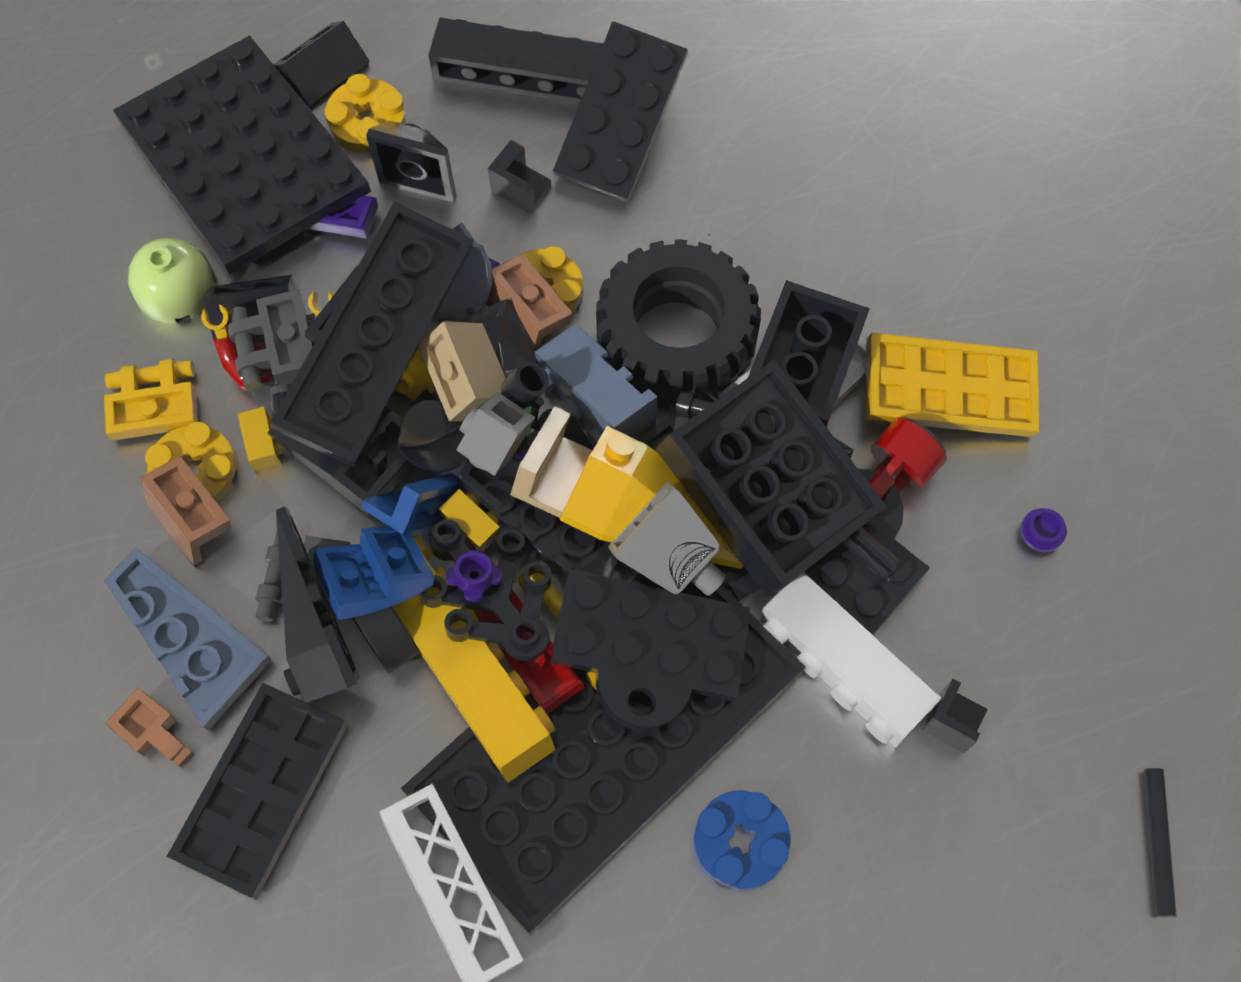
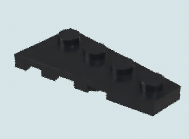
(544, 532)

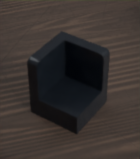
(516, 181)
(955, 718)

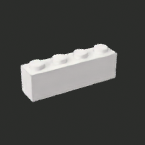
(848, 660)

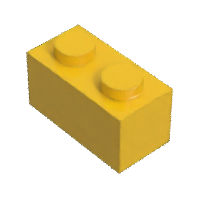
(260, 448)
(478, 526)

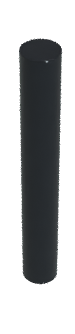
(1160, 843)

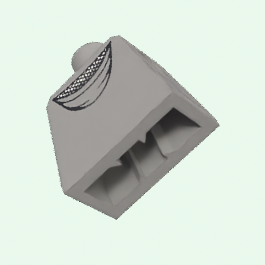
(670, 544)

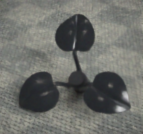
(432, 440)

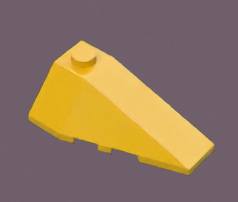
(618, 485)

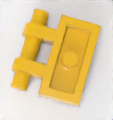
(149, 410)

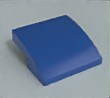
(372, 574)

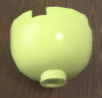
(170, 279)

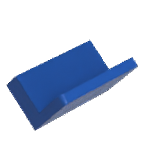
(414, 505)

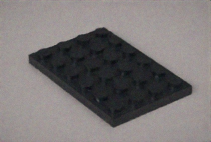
(241, 153)

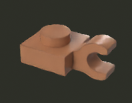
(145, 724)

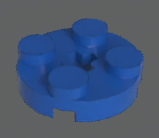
(729, 865)

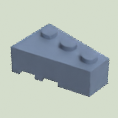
(593, 388)

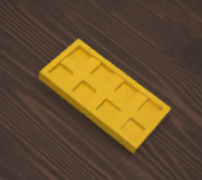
(952, 384)

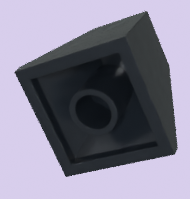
(411, 160)

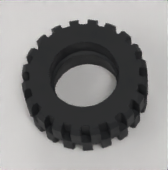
(678, 276)

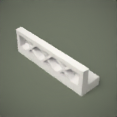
(432, 896)

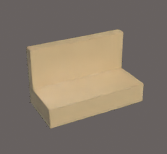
(462, 366)
(550, 466)

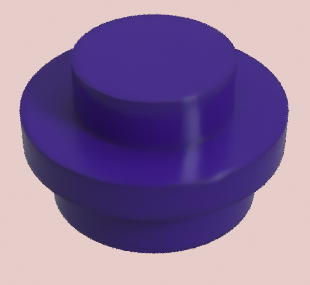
(1043, 530)

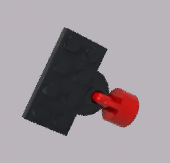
(906, 457)

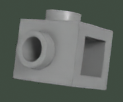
(494, 433)

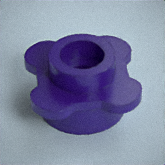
(470, 563)

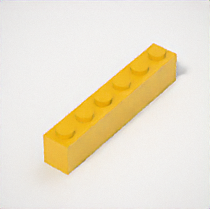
(478, 684)

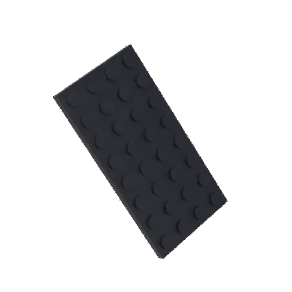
(600, 785)

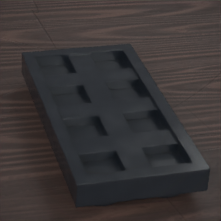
(620, 111)
(258, 791)

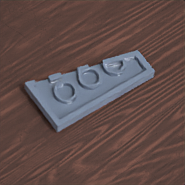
(193, 643)

